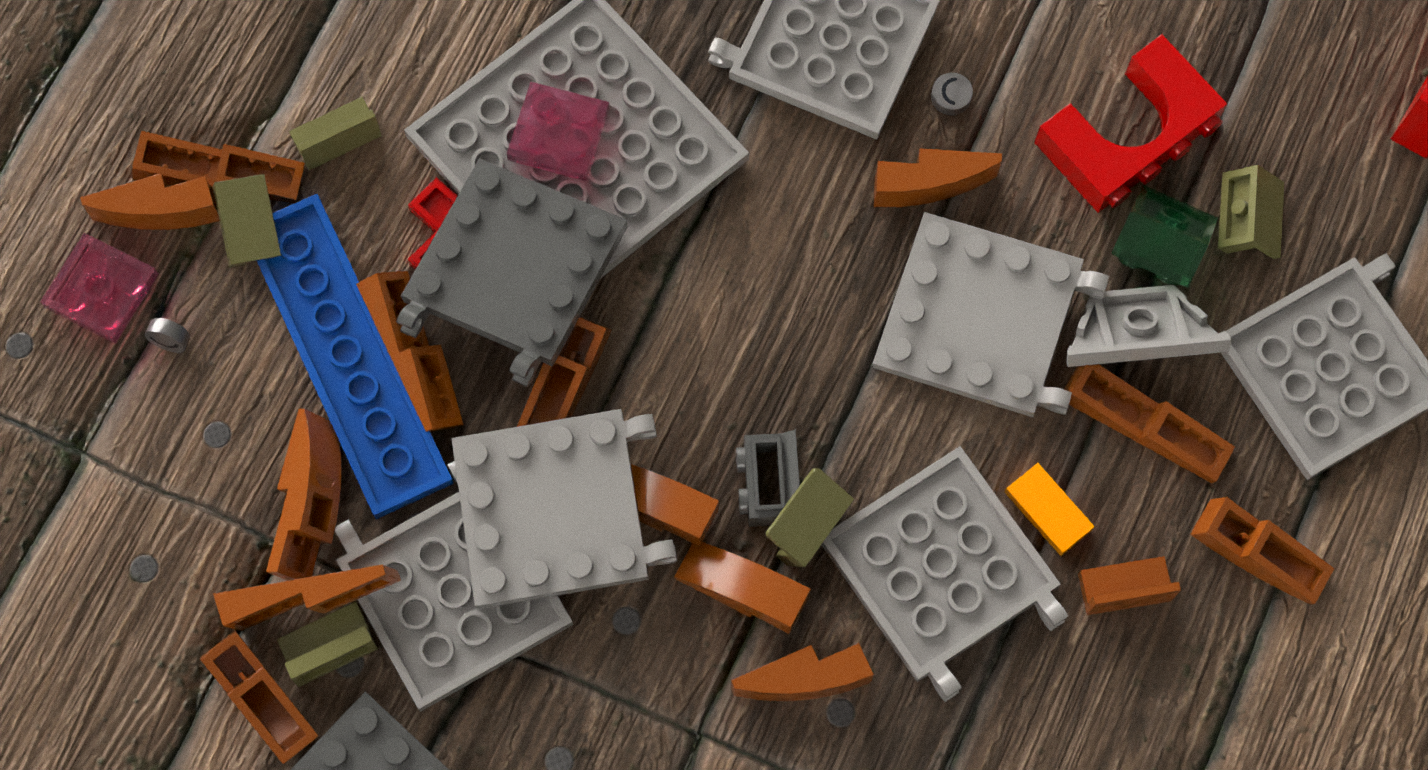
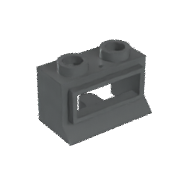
(746, 461)

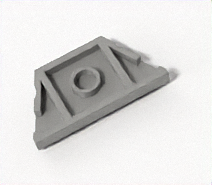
(1143, 327)

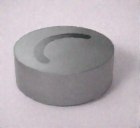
(951, 94)
(167, 335)

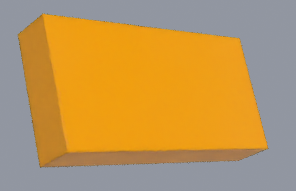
(1049, 509)

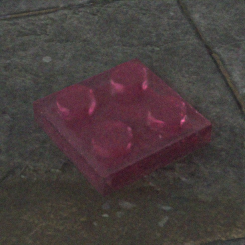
(558, 131)
(99, 288)

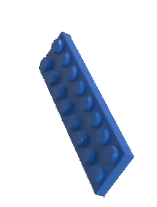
(350, 362)

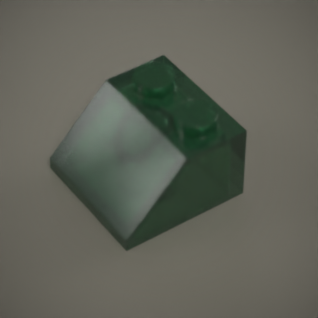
(1164, 237)

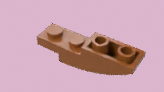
(312, 500)

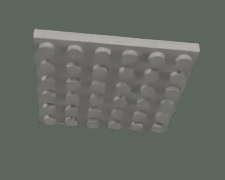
(656, 143)

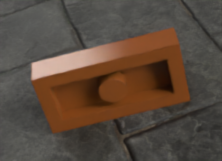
(1127, 585)

